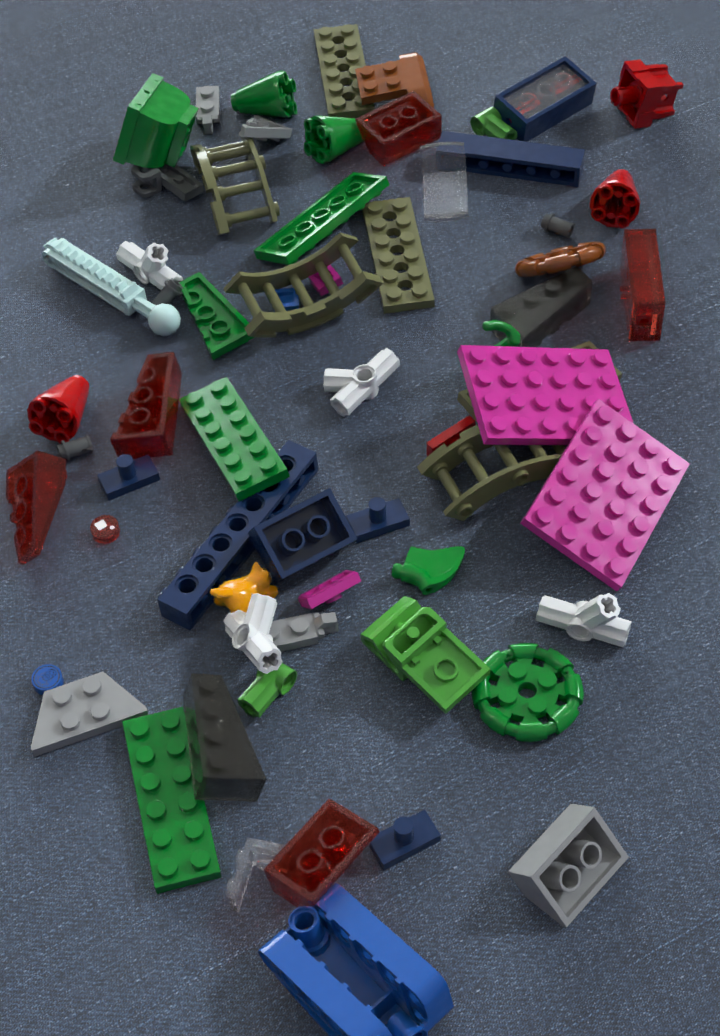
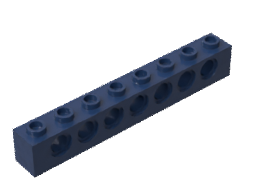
(229, 541)

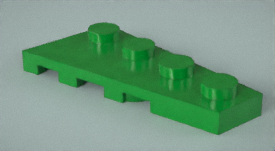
(214, 316)

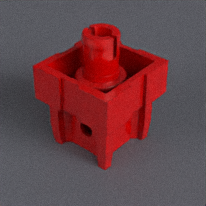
(643, 92)

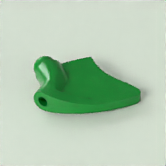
(429, 568)

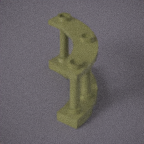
(203, 161)
(312, 314)
(446, 458)

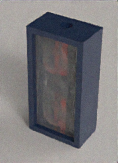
(545, 98)

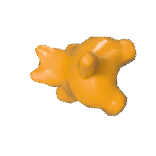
(237, 593)

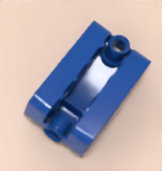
(355, 971)

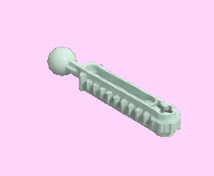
(109, 285)

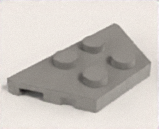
(82, 711)

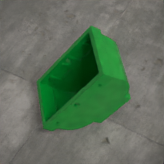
(156, 126)

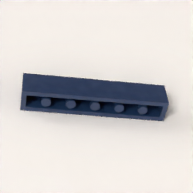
(520, 159)

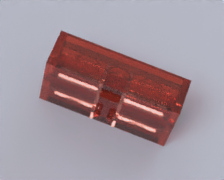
(642, 285)

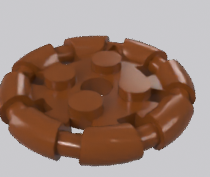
(560, 259)

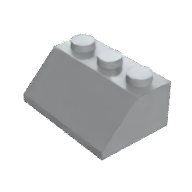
(569, 863)

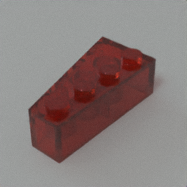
(152, 410)

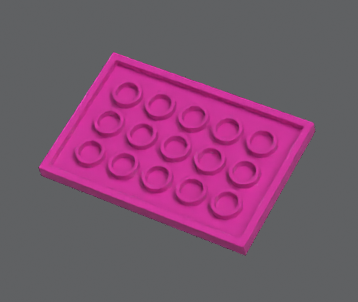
(537, 391)
(606, 494)

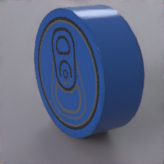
(46, 678)

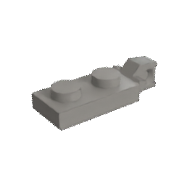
(209, 107)
(302, 630)

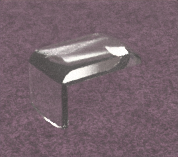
(444, 181)

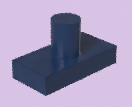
(128, 476)
(378, 519)
(404, 839)

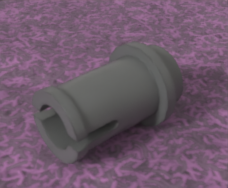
(557, 225)
(168, 293)
(74, 447)

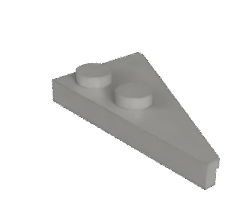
(263, 128)

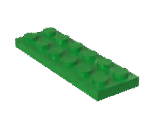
(321, 218)
(233, 439)
(172, 820)

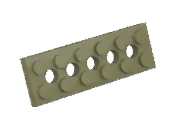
(331, 66)
(387, 264)

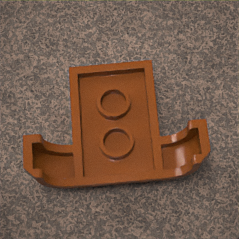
(394, 80)

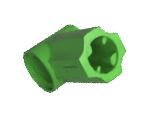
(491, 124)
(266, 689)

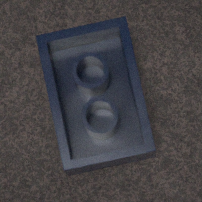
(302, 535)

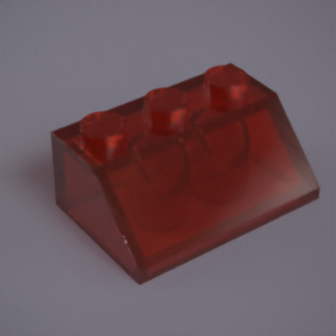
(399, 128)
(319, 854)

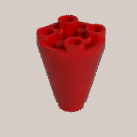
(615, 200)
(59, 410)

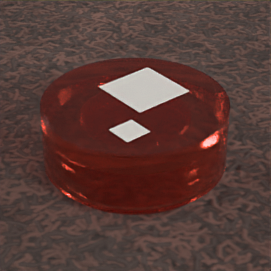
(105, 529)

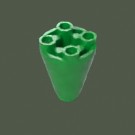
(267, 96)
(330, 137)

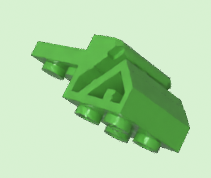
(421, 648)

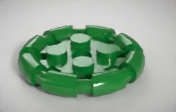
(526, 675)

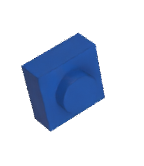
(288, 298)

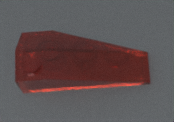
(34, 492)

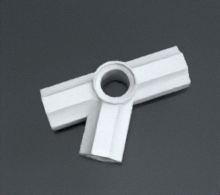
(148, 264)
(359, 384)
(586, 619)
(251, 632)

